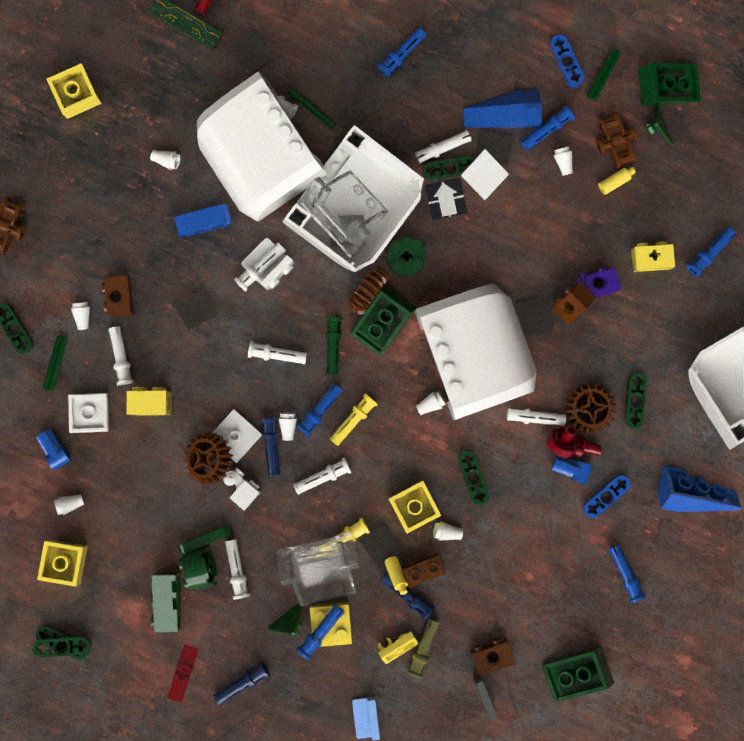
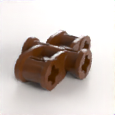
(616, 140)
(10, 219)

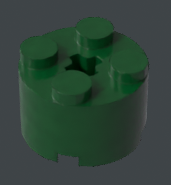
(412, 248)
(198, 569)

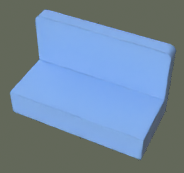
(366, 718)

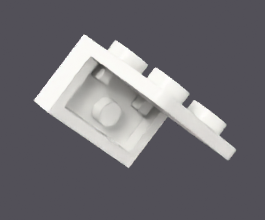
(273, 273)

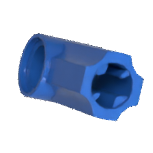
(55, 453)
(574, 469)

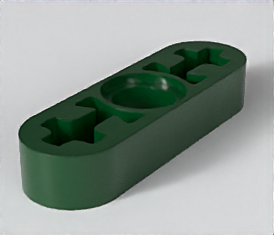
(435, 165)
(16, 343)
(632, 386)
(473, 492)
(205, 539)
(51, 631)
(48, 642)

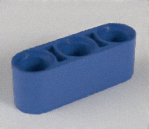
(203, 220)

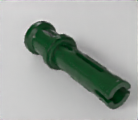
(333, 334)

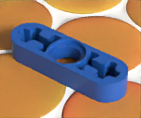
(569, 53)
(613, 483)

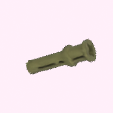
(420, 658)

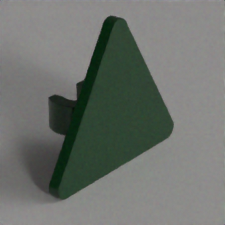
(658, 124)
(288, 622)

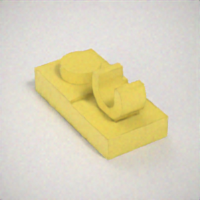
(393, 650)

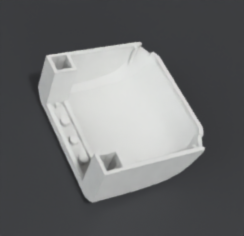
(256, 148)
(386, 179)
(478, 349)
(719, 386)

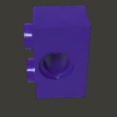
(608, 278)

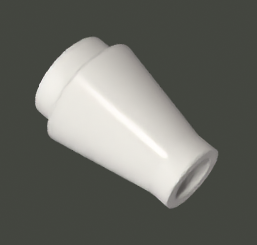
(168, 159)
(564, 160)
(81, 314)
(431, 403)
(287, 425)
(68, 503)
(445, 531)

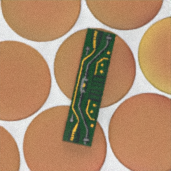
(186, 23)

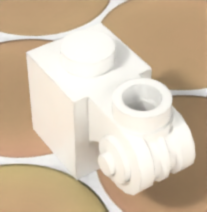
(245, 491)

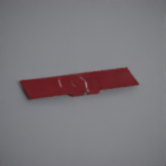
(182, 673)

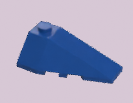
(511, 110)
(690, 494)

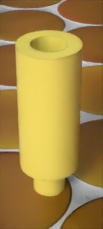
(616, 180)
(396, 574)

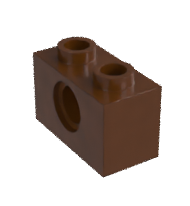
(574, 303)
(124, 306)
(423, 570)
(503, 660)

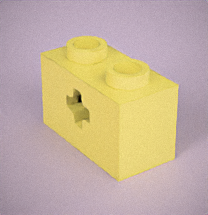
(663, 261)

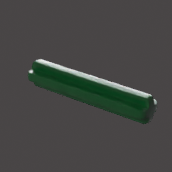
(603, 74)
(55, 363)

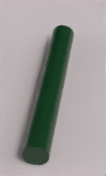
(313, 109)

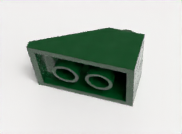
(669, 84)
(383, 320)
(578, 674)

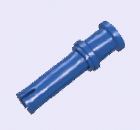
(396, 58)
(554, 123)
(706, 257)
(314, 417)
(630, 582)
(315, 639)

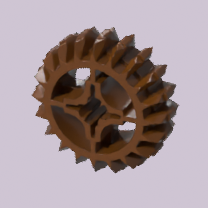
(368, 290)
(589, 399)
(214, 458)

